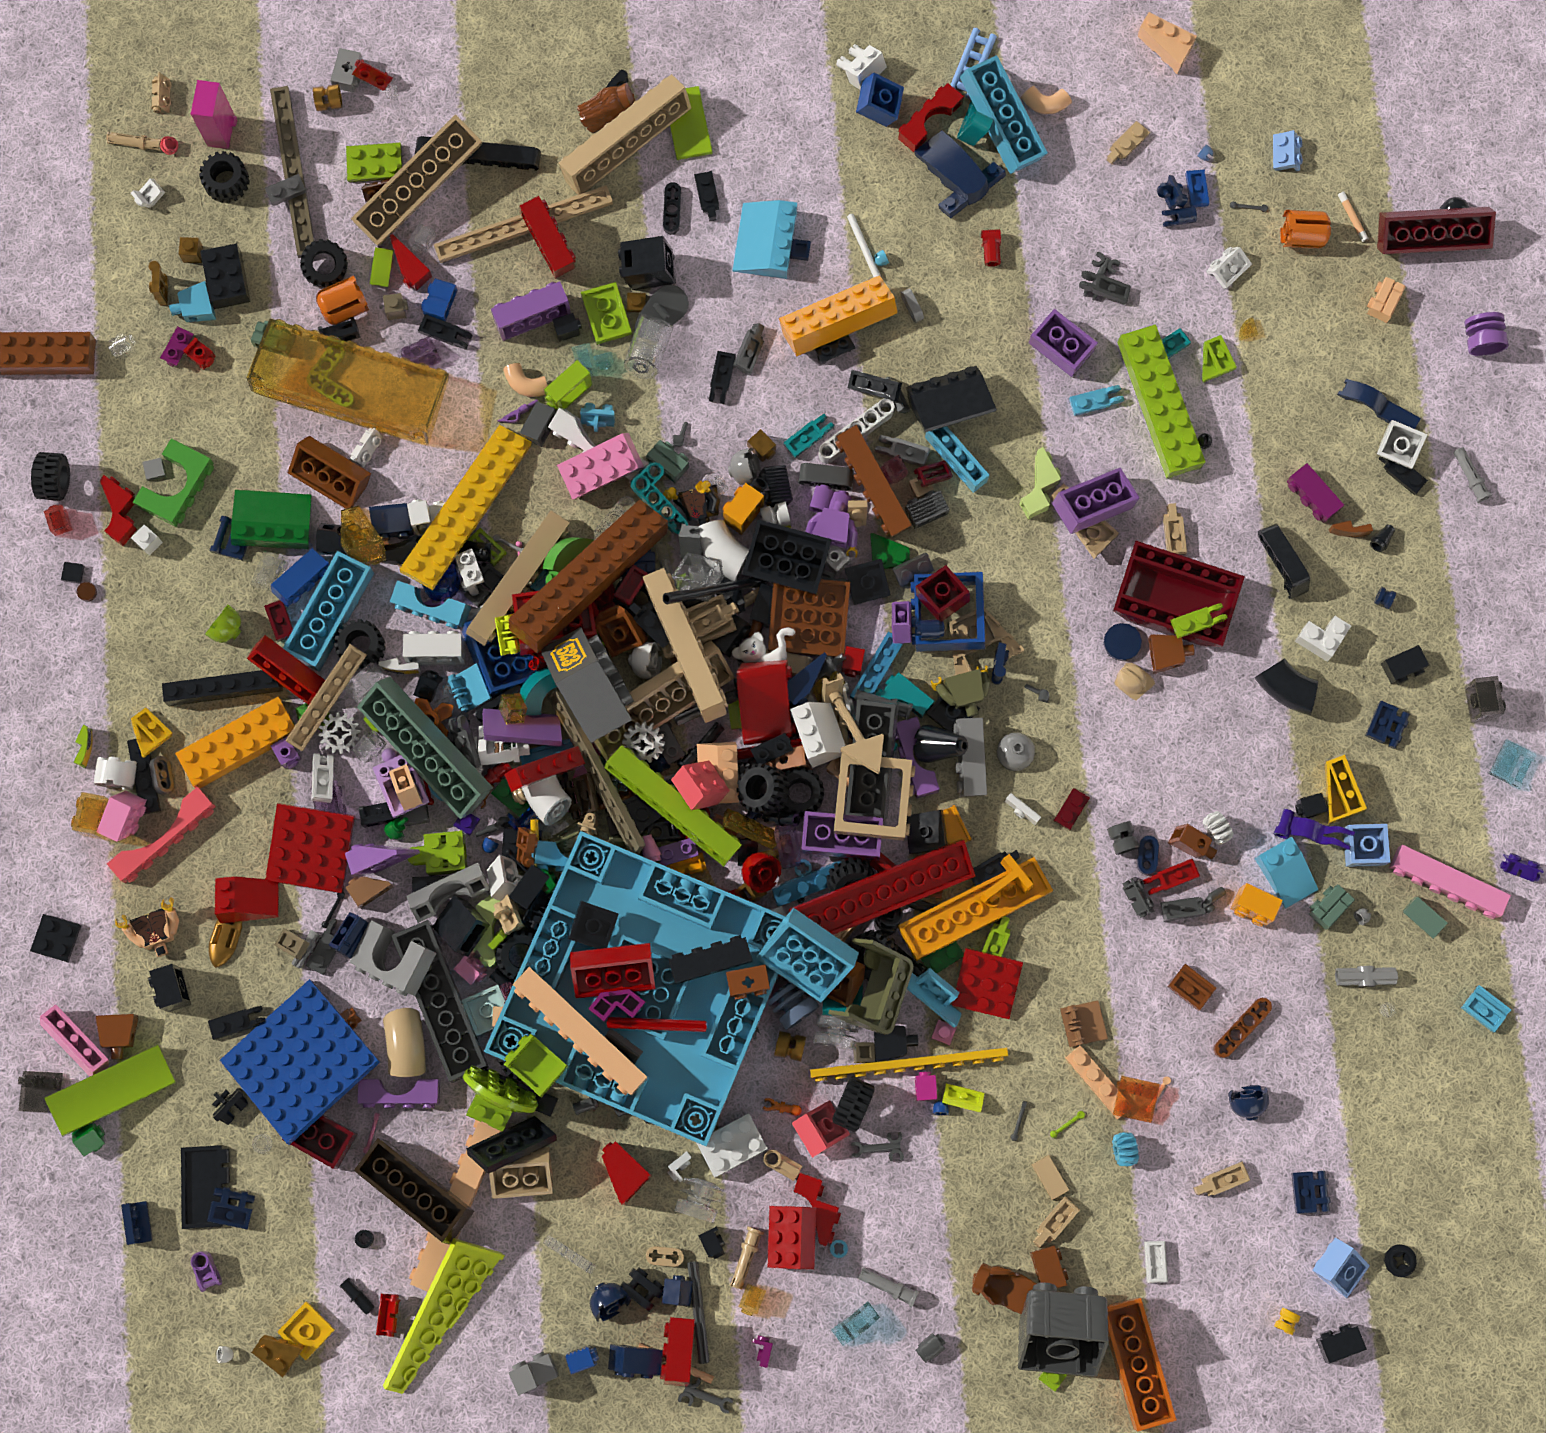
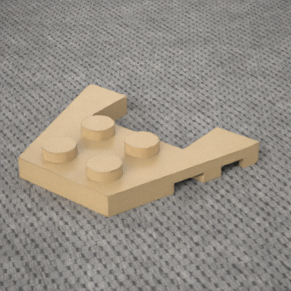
(966, 628)

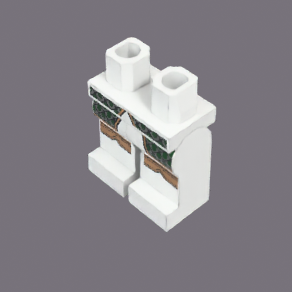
(500, 752)

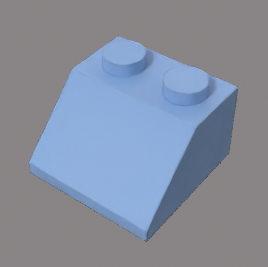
(1341, 1267)

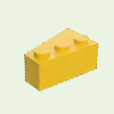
(1342, 791)

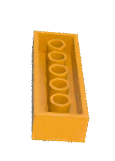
(838, 315)
(236, 743)

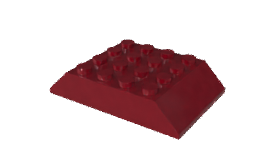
(1169, 585)

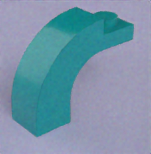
(535, 690)

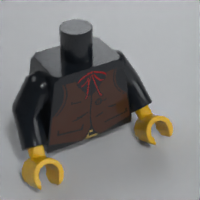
(697, 503)

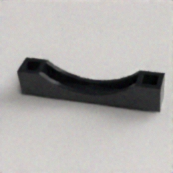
(329, 541)

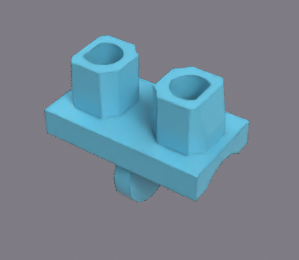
(597, 417)

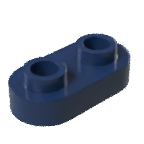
(1146, 855)

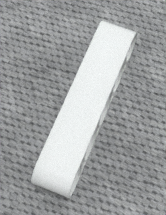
(862, 424)

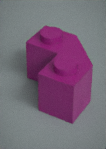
(624, 999)

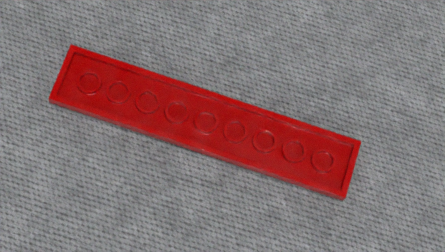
(890, 888)

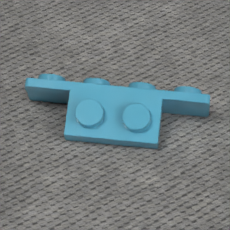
(936, 995)

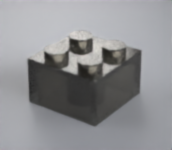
(1485, 699)

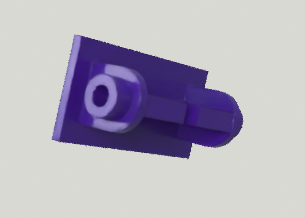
(1529, 869)

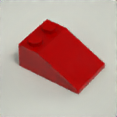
(245, 899)

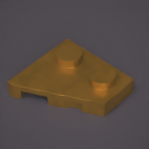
(277, 1353)

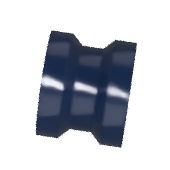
(1385, 597)

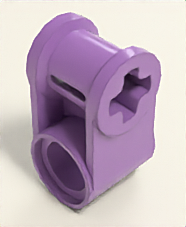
(205, 1272)

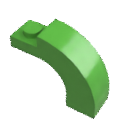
(563, 553)

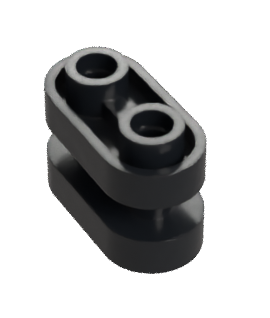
(654, 1289)

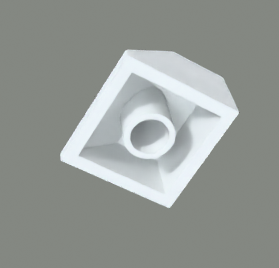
(1401, 444)

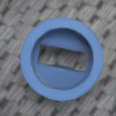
(1204, 152)

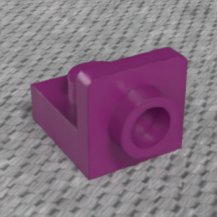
(763, 1354)

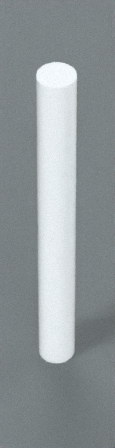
(863, 245)

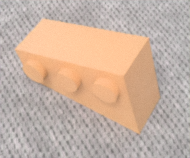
(1167, 40)

